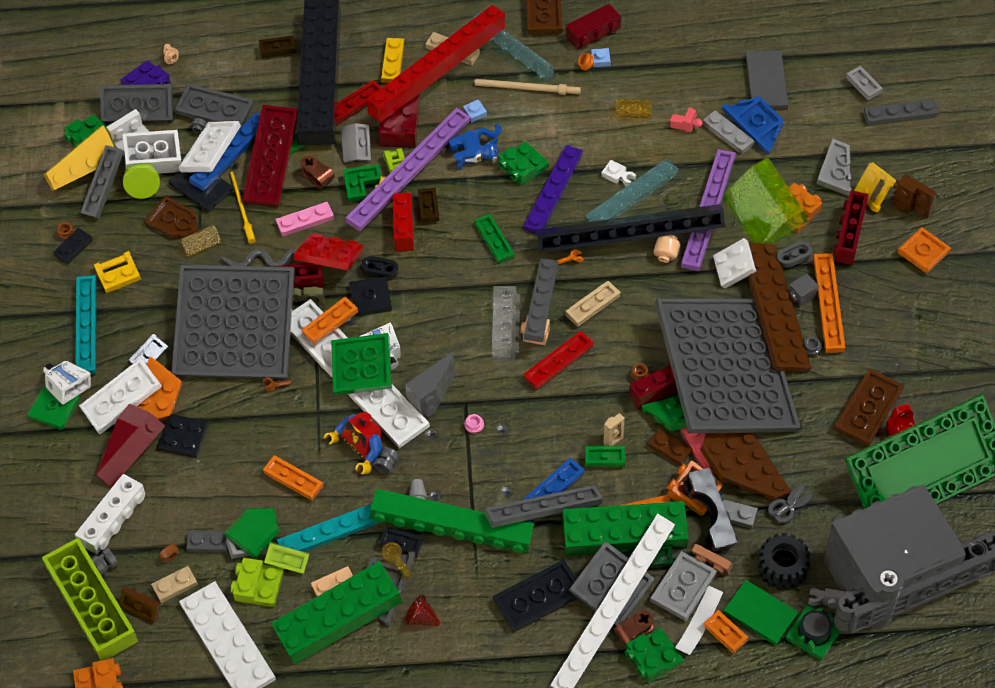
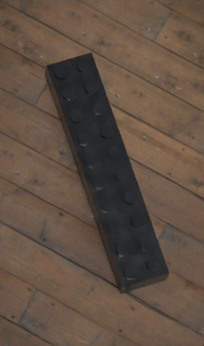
(319, 72)

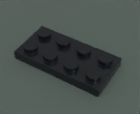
(536, 595)

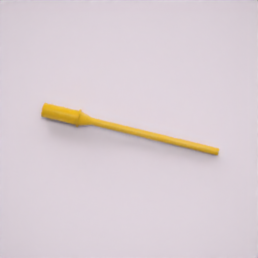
(247, 226)

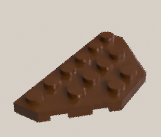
(744, 462)

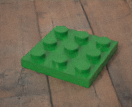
(361, 364)

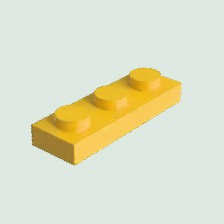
(392, 59)

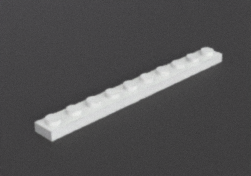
(613, 603)

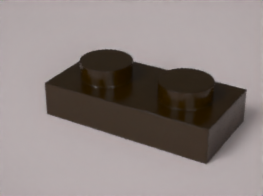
(277, 46)
(428, 205)

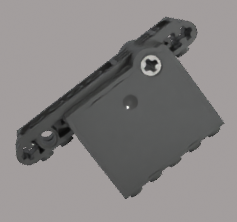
(899, 559)

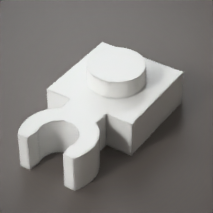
(616, 172)

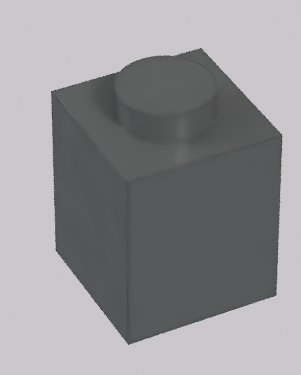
(803, 290)

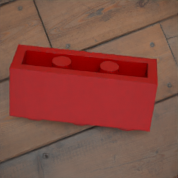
(403, 222)

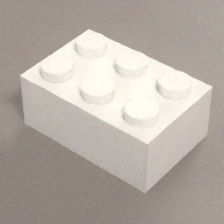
(153, 148)

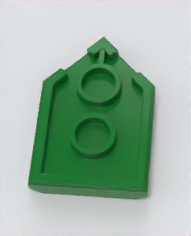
(254, 530)

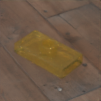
(200, 240)

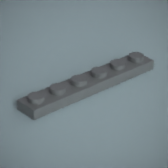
(541, 300)
(543, 506)

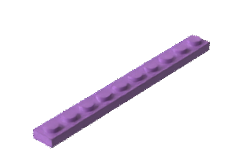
(407, 169)

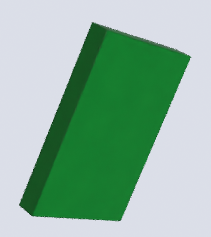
(760, 612)

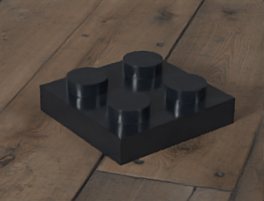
(183, 435)

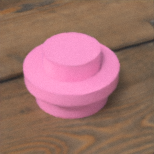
(474, 423)

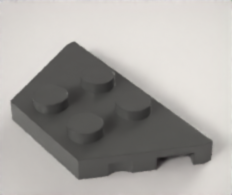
(396, 577)

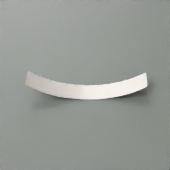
(696, 629)

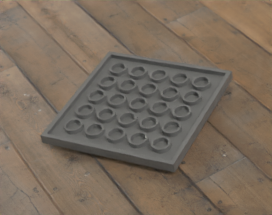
(233, 322)

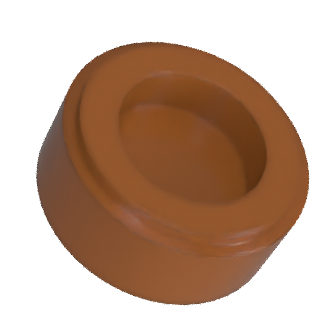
(169, 553)

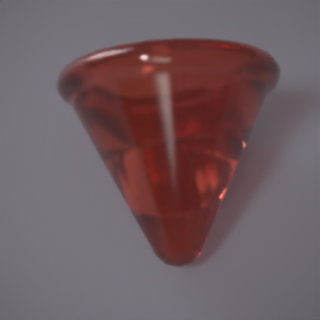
(422, 613)

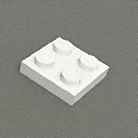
(734, 263)

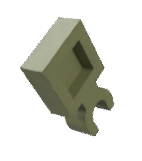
(314, 293)

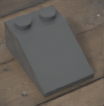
(430, 386)

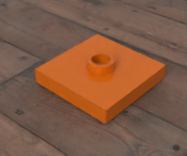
(924, 250)

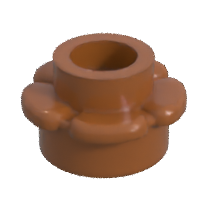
(64, 227)
(639, 368)

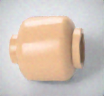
(666, 248)

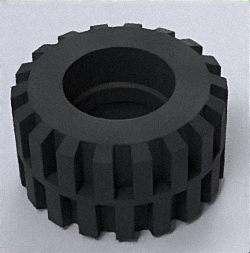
(786, 547)

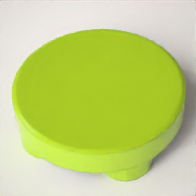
(141, 181)

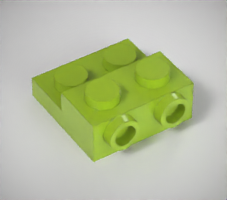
(257, 583)

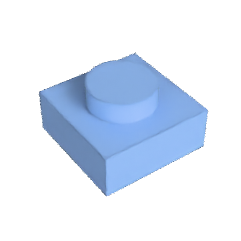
(601, 57)
(475, 110)

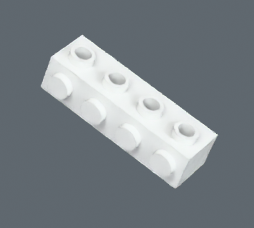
(110, 514)

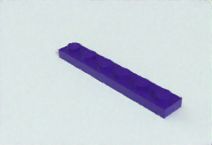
(553, 189)

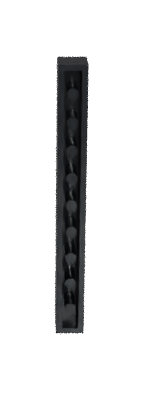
(630, 228)

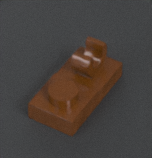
(139, 604)

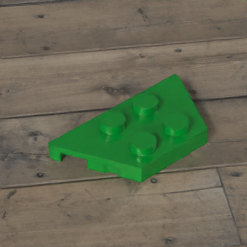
(667, 412)

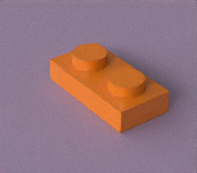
(725, 631)

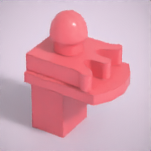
(685, 122)

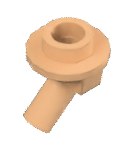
(171, 54)

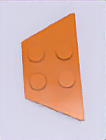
(164, 399)

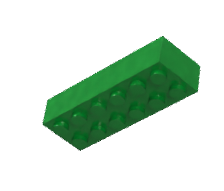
(620, 526)
(337, 612)

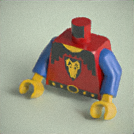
(361, 436)

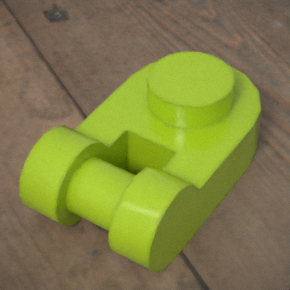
(393, 163)

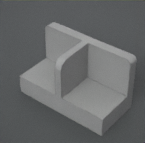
(356, 142)

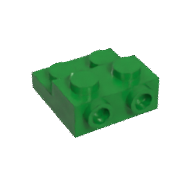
(79, 131)
(522, 162)
(653, 654)

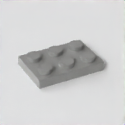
(683, 586)

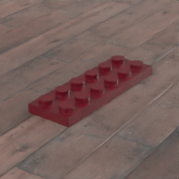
(270, 156)

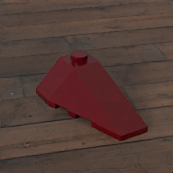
(130, 437)

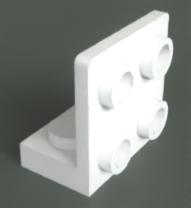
(128, 124)

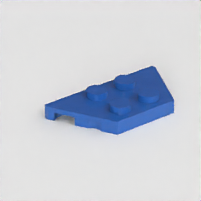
(757, 121)

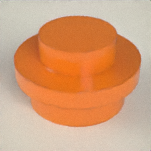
(586, 61)

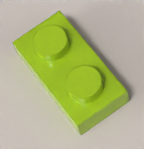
(286, 558)

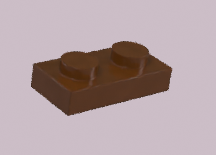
(670, 447)

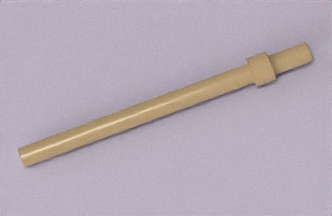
(562, 89)

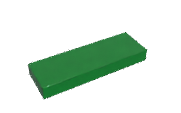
(494, 238)

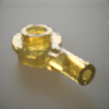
(392, 553)

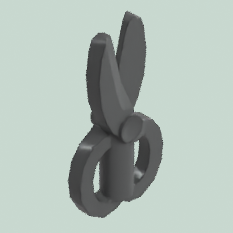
(792, 503)

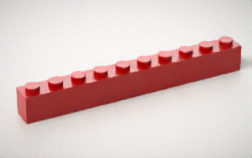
(435, 63)

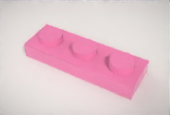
(304, 219)

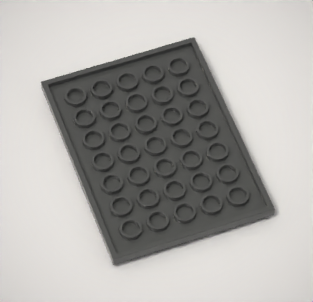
(724, 367)

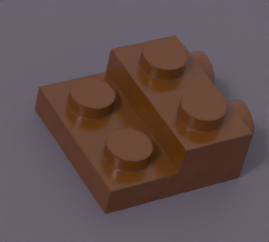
(913, 196)

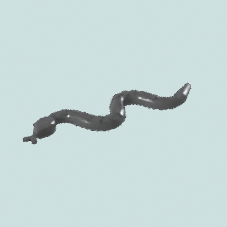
(262, 253)

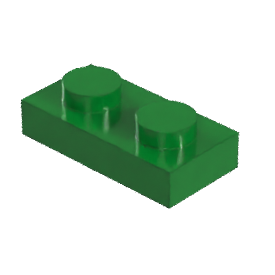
(605, 456)

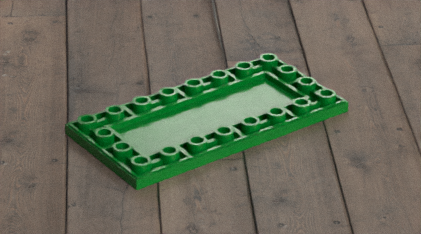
(940, 452)

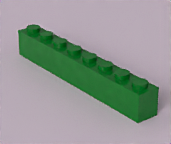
(449, 521)

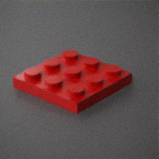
(329, 251)

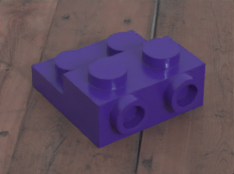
(146, 75)

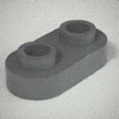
(793, 255)

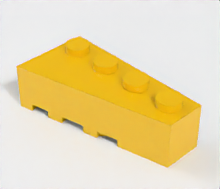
(80, 160)

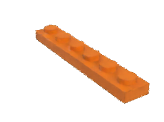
(829, 303)

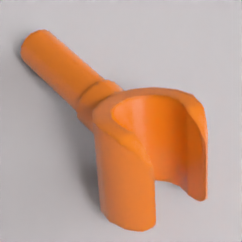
(573, 256)

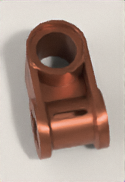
(316, 172)
(632, 627)

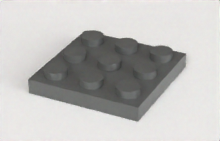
(600, 576)

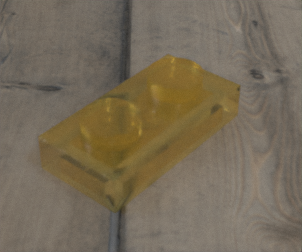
(633, 108)

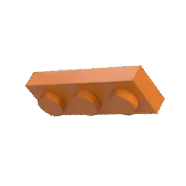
(329, 320)
(293, 478)

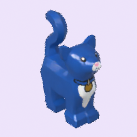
(473, 150)

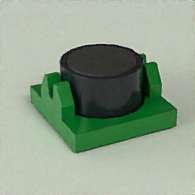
(814, 630)

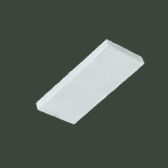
(209, 146)
(127, 388)

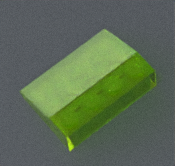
(765, 203)

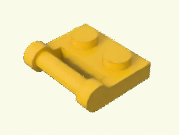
(871, 181)
(120, 276)

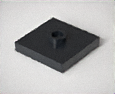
(371, 296)

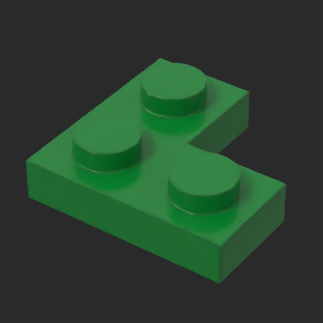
(358, 177)

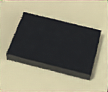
(205, 199)

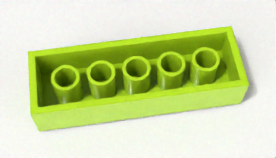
(90, 599)

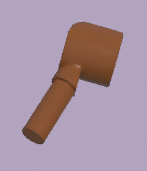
(272, 385)

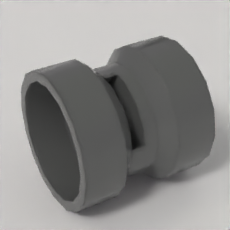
(385, 462)
(101, 564)

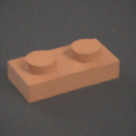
(706, 556)

